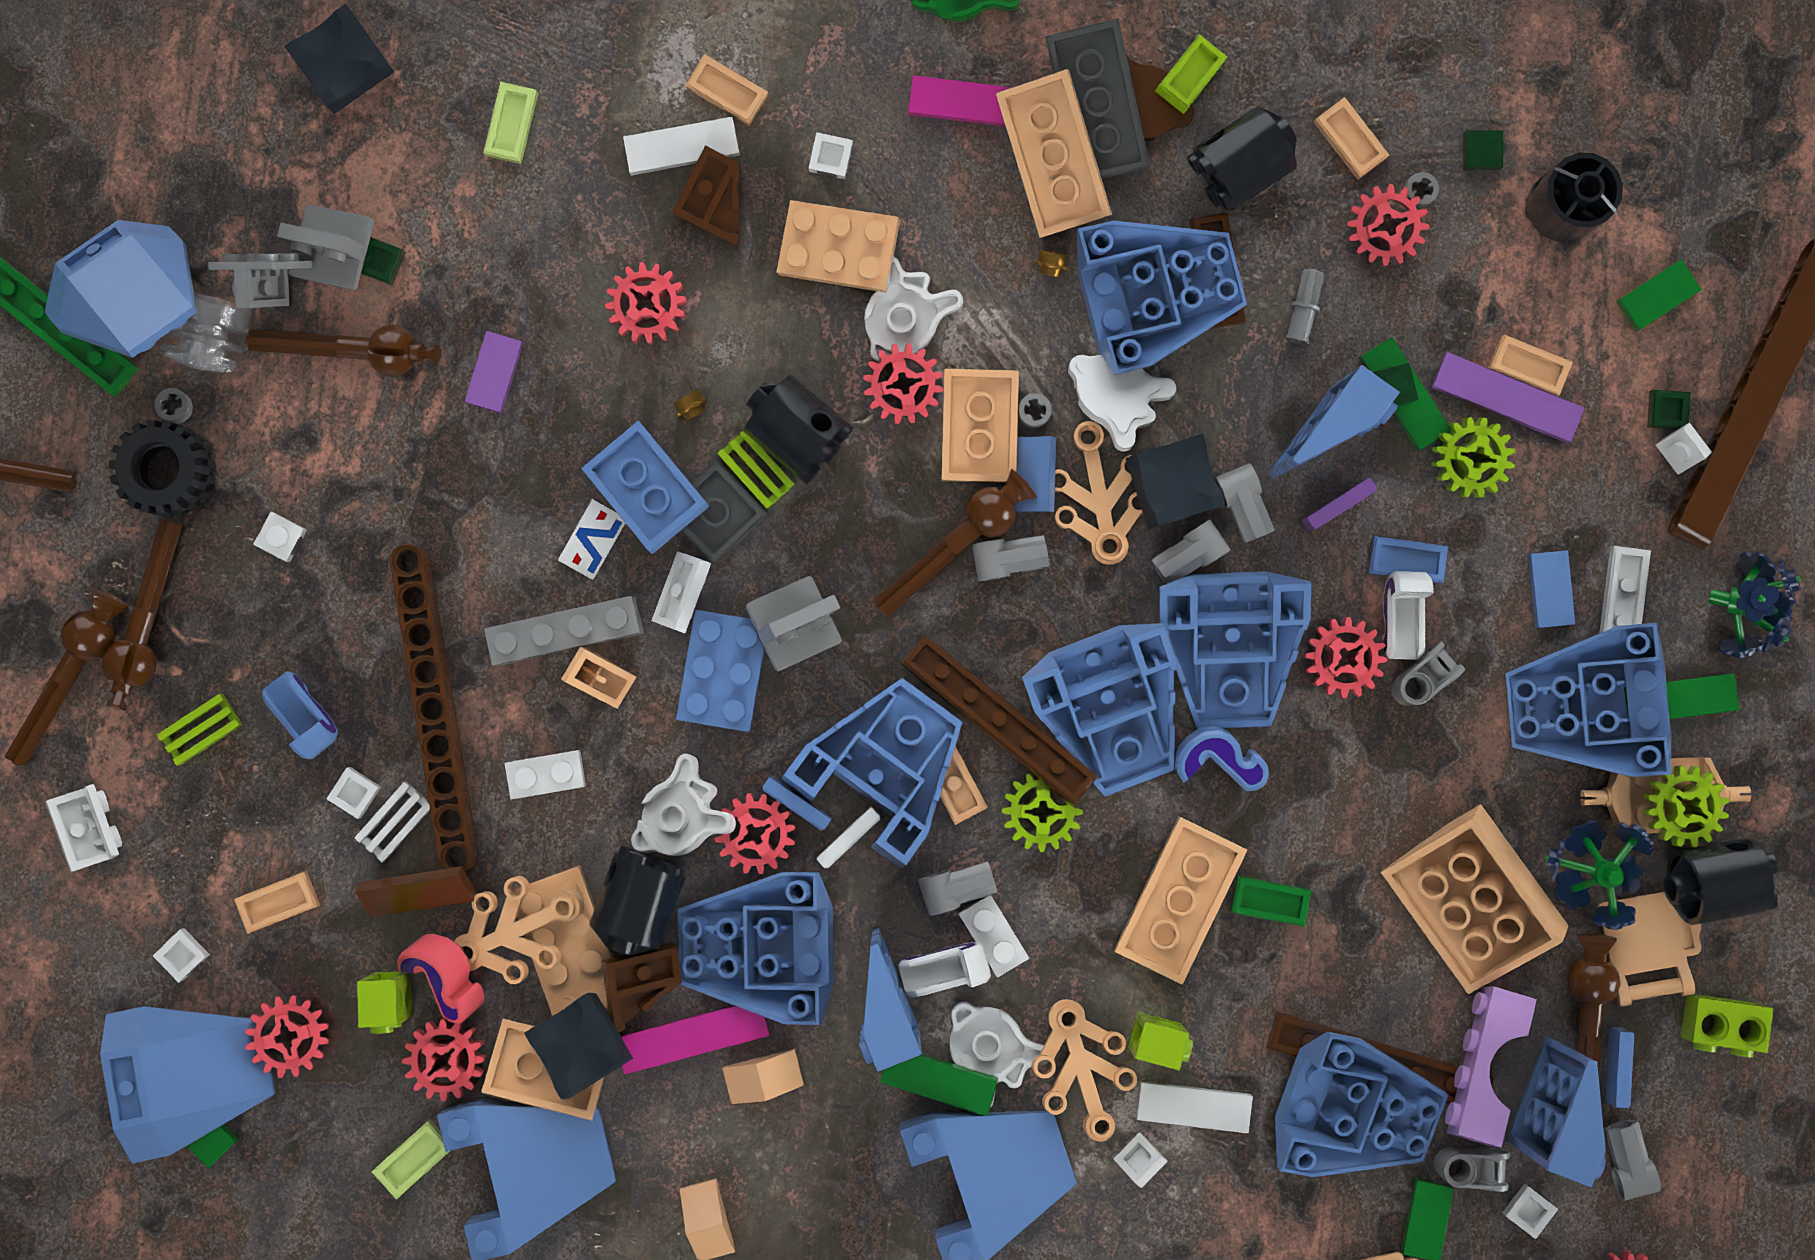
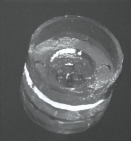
(206, 336)

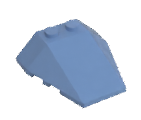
(1235, 642)
(1111, 703)

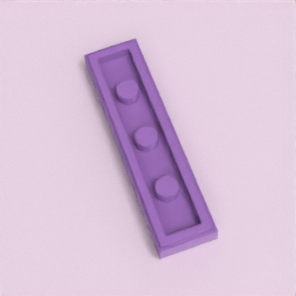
(1507, 397)

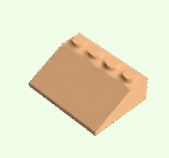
(1476, 900)

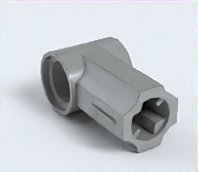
(1242, 496)
(1196, 549)
(1000, 558)
(948, 889)
(1633, 1171)

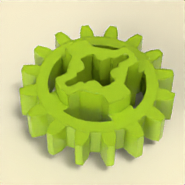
(1468, 470)
(1696, 794)
(1041, 828)

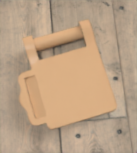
(1653, 943)

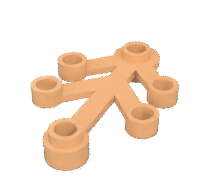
(1099, 500)
(509, 933)
(1080, 1064)

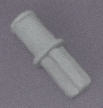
(1305, 306)

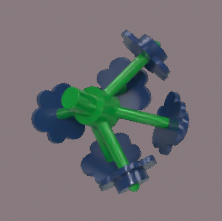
(1759, 602)
(1614, 874)

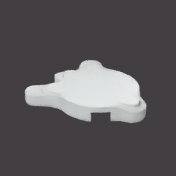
(906, 312)
(1117, 400)
(679, 813)
(991, 1043)

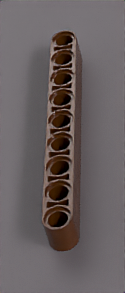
(1749, 408)
(422, 693)

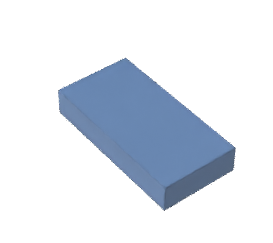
(1037, 467)
(1403, 555)
(1551, 589)
(796, 803)
(1619, 1067)

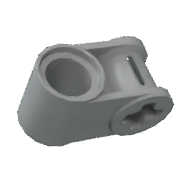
(1431, 672)
(1481, 1167)

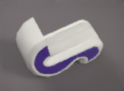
(1405, 614)
(945, 969)

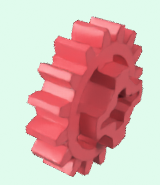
(1380, 208)
(657, 291)
(898, 366)
(1356, 670)
(763, 848)
(291, 1056)
(454, 1070)

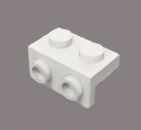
(83, 827)

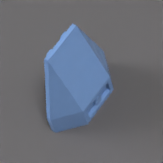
(123, 288)
(1154, 288)
(1577, 709)
(763, 947)
(177, 1076)
(1353, 1110)

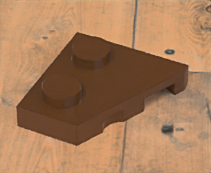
(712, 196)
(639, 981)

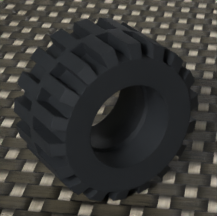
(133, 461)

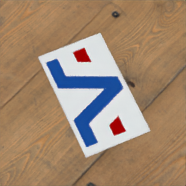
(592, 539)

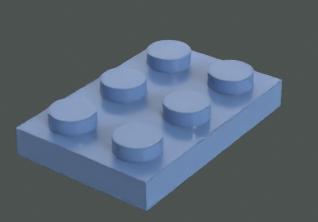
(645, 487)
(721, 672)

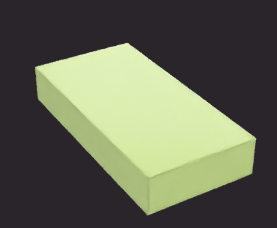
(510, 122)
(411, 1159)

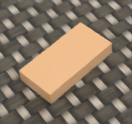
(726, 89)
(1351, 138)
(1530, 365)
(277, 902)

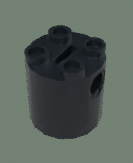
(1245, 157)
(1574, 197)
(795, 427)
(1721, 881)
(636, 902)

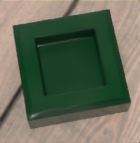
(1483, 150)
(382, 261)
(1668, 409)

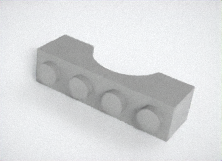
(564, 630)

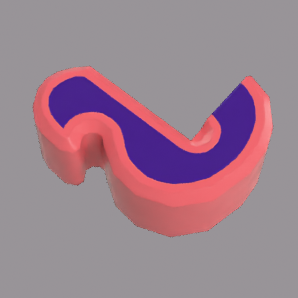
(447, 974)

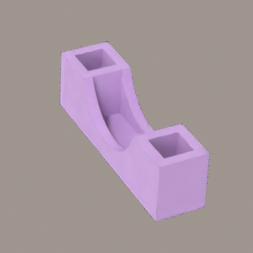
(1476, 1109)

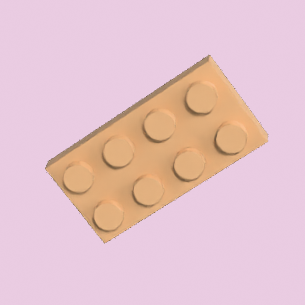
(1054, 153)
(1180, 900)
(579, 945)

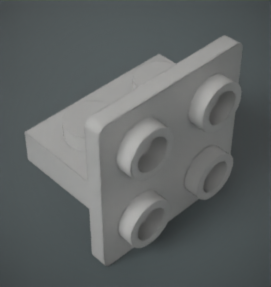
(333, 243)
(260, 277)
(794, 622)

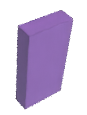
(494, 372)
(1339, 504)

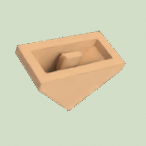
(598, 677)
(763, 1077)
(706, 1220)

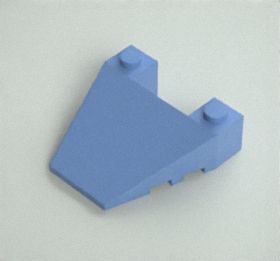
(890, 754)
(537, 1163)
(1005, 1169)

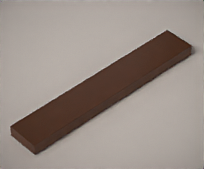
(999, 720)
(1292, 1033)

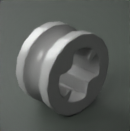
(1432, 185)
(165, 397)
(1027, 419)

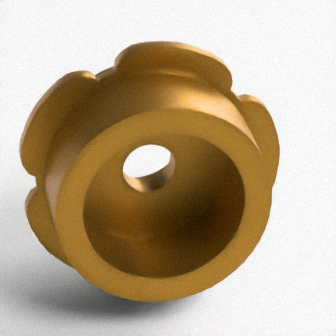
(1052, 263)
(690, 405)

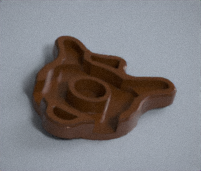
(1155, 112)

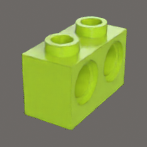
(384, 1001)
(1727, 1018)
(1160, 1041)

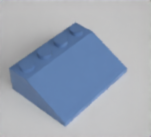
(1347, 410)
(889, 1025)
(1562, 1115)

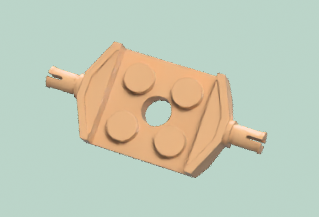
(1626, 793)

